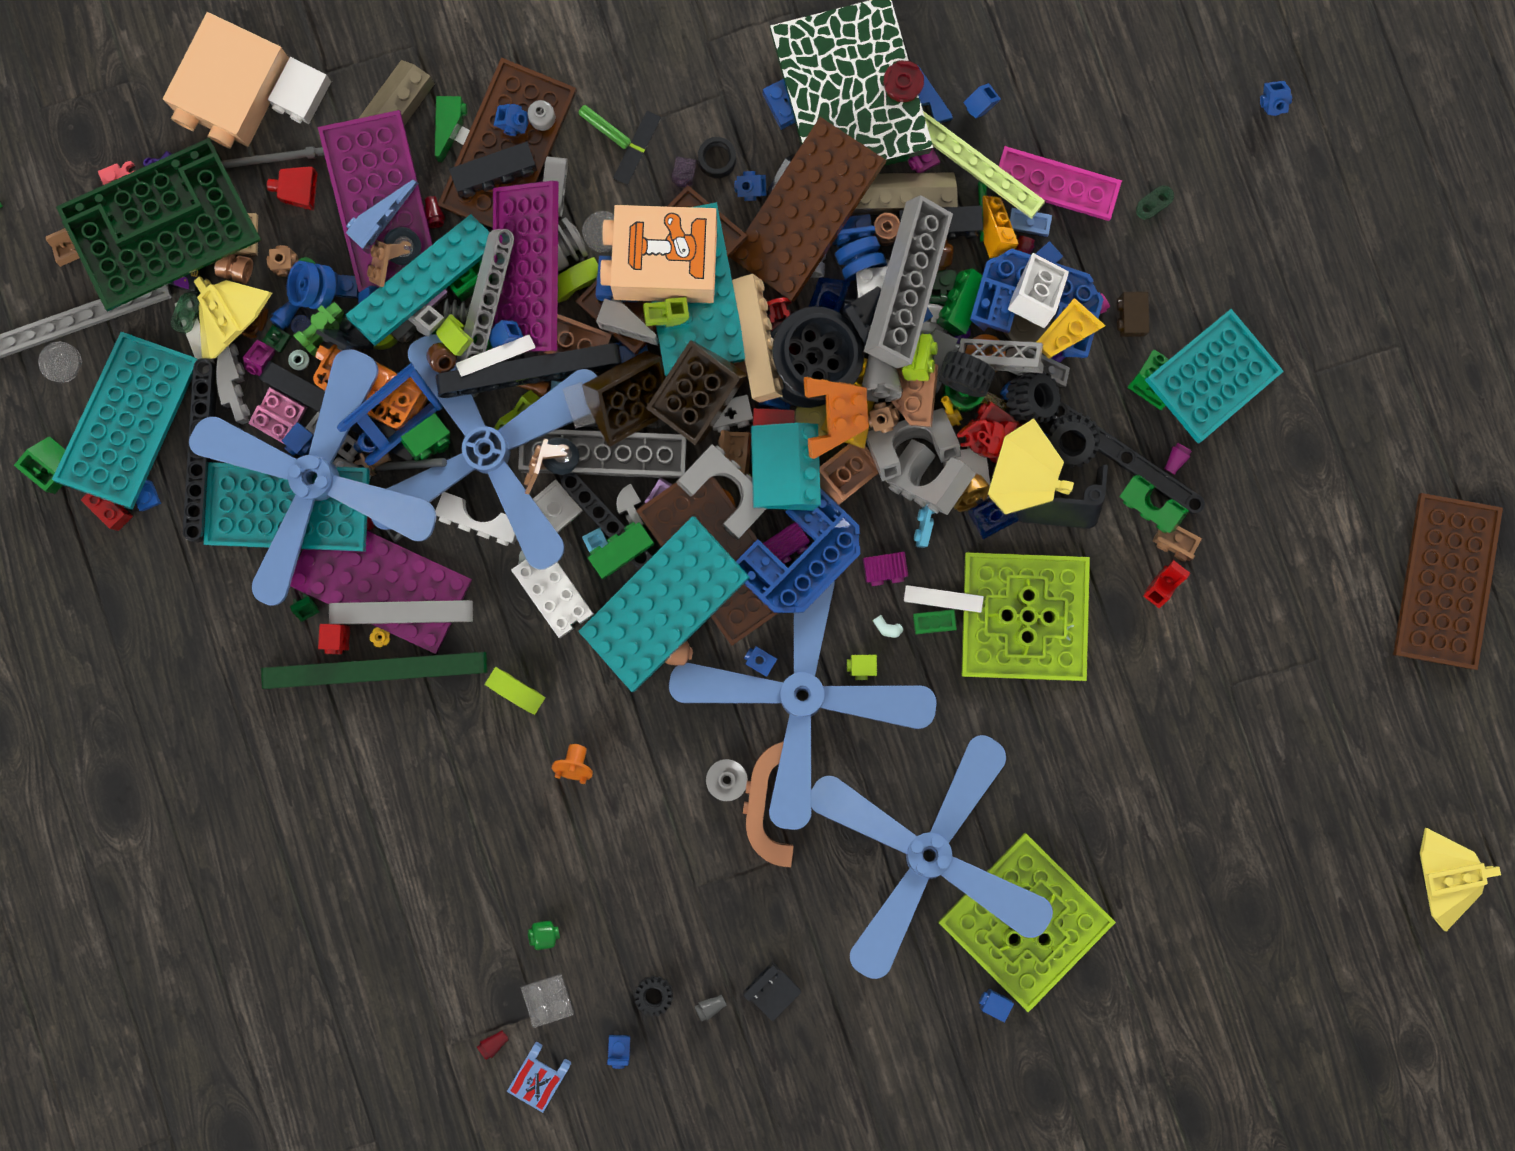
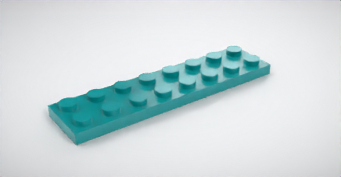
(420, 281)

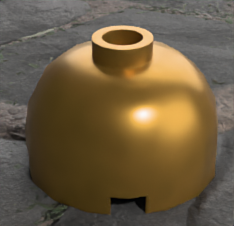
(977, 489)

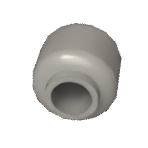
(541, 115)

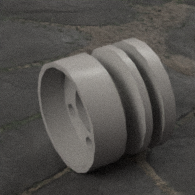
(568, 243)

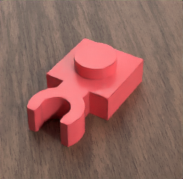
(115, 172)

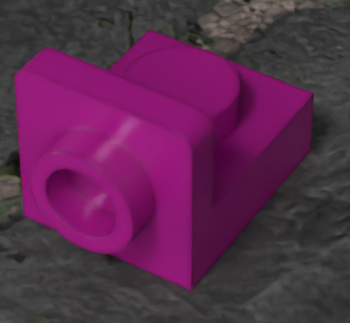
(924, 162)
(257, 357)

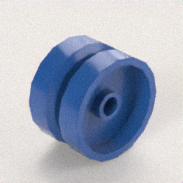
(859, 256)
(311, 285)

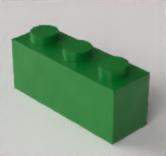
(957, 311)
(620, 550)

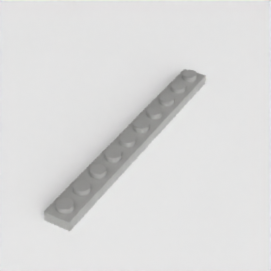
(73, 321)

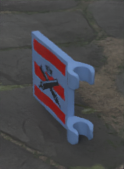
(536, 1081)

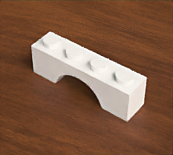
(454, 509)

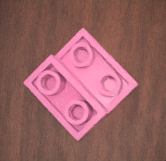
(277, 414)

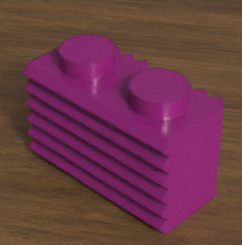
(788, 542)
(885, 568)

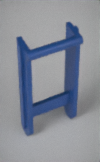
(360, 414)

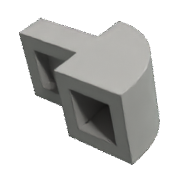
(427, 320)
(626, 502)

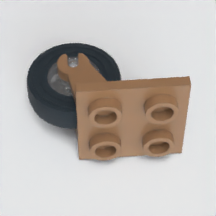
(399, 246)
(556, 455)

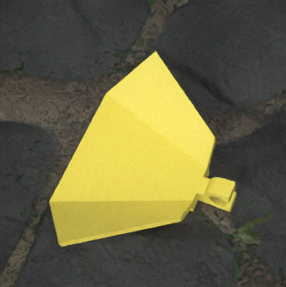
(226, 312)
(1026, 470)
(1451, 877)

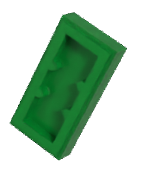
(934, 621)

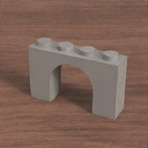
(883, 445)
(713, 464)
(940, 493)

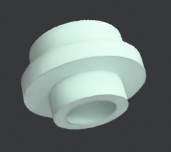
(304, 362)

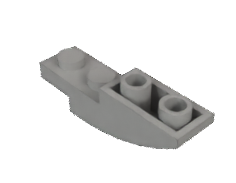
(230, 373)

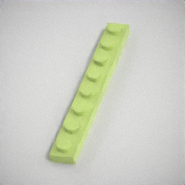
(983, 168)

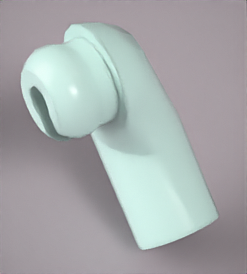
(887, 629)

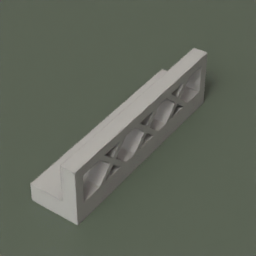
(1007, 363)

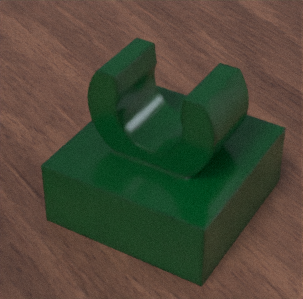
(277, 339)
(304, 608)

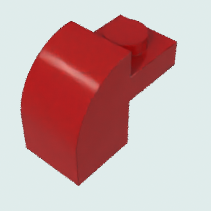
(1165, 583)

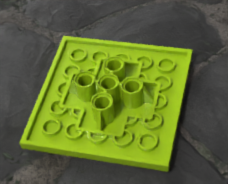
(996, 646)
(1028, 967)

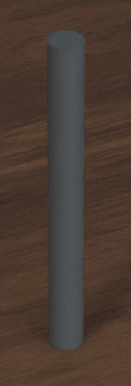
(427, 463)

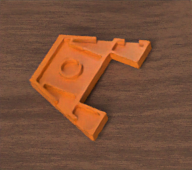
(845, 413)

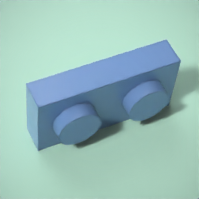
(1037, 225)

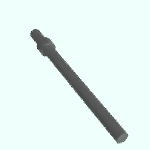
(308, 152)

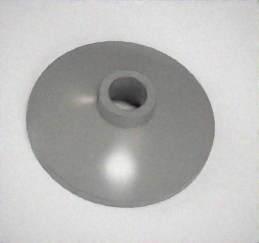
(725, 791)

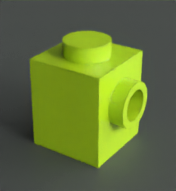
(862, 666)

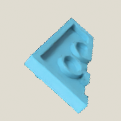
(923, 534)

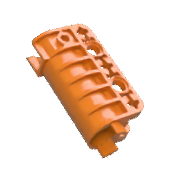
(402, 402)

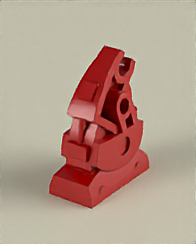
(986, 437)

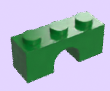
(1137, 496)

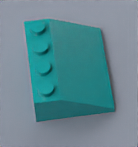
(782, 467)

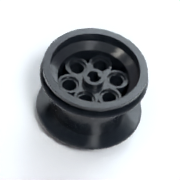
(821, 325)

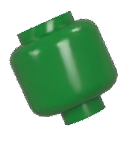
(543, 935)

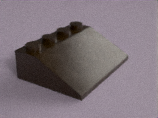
(696, 392)
(622, 394)

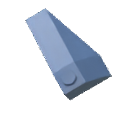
(371, 223)

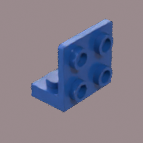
(855, 229)

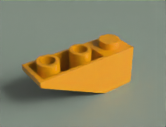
(997, 227)

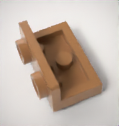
(62, 247)
(737, 448)
(1179, 542)

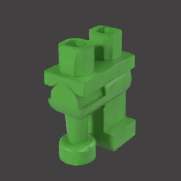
(325, 319)

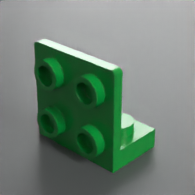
(1139, 384)

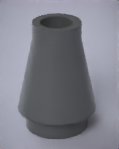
(708, 1008)

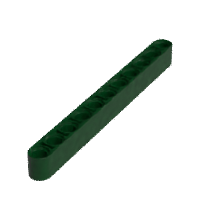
(374, 670)

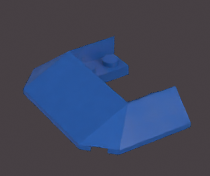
(1000, 281)
(815, 570)

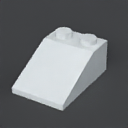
(1038, 291)

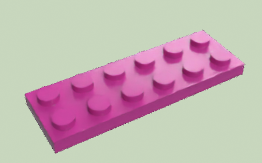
(1063, 183)

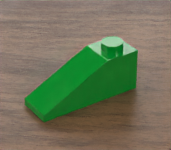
(449, 120)

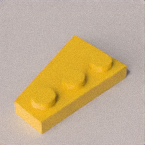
(1069, 328)

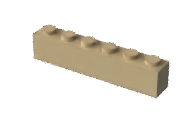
(757, 339)

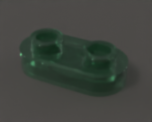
(1153, 202)
(182, 312)

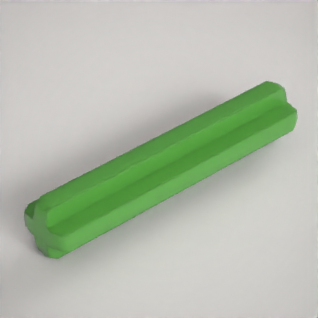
(605, 127)

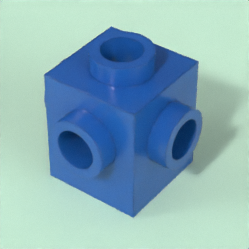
(1276, 98)
(511, 119)
(750, 185)

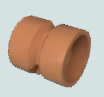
(886, 228)
(237, 267)

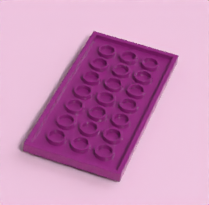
(366, 164)
(531, 276)
(382, 575)

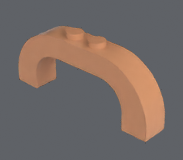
(771, 851)

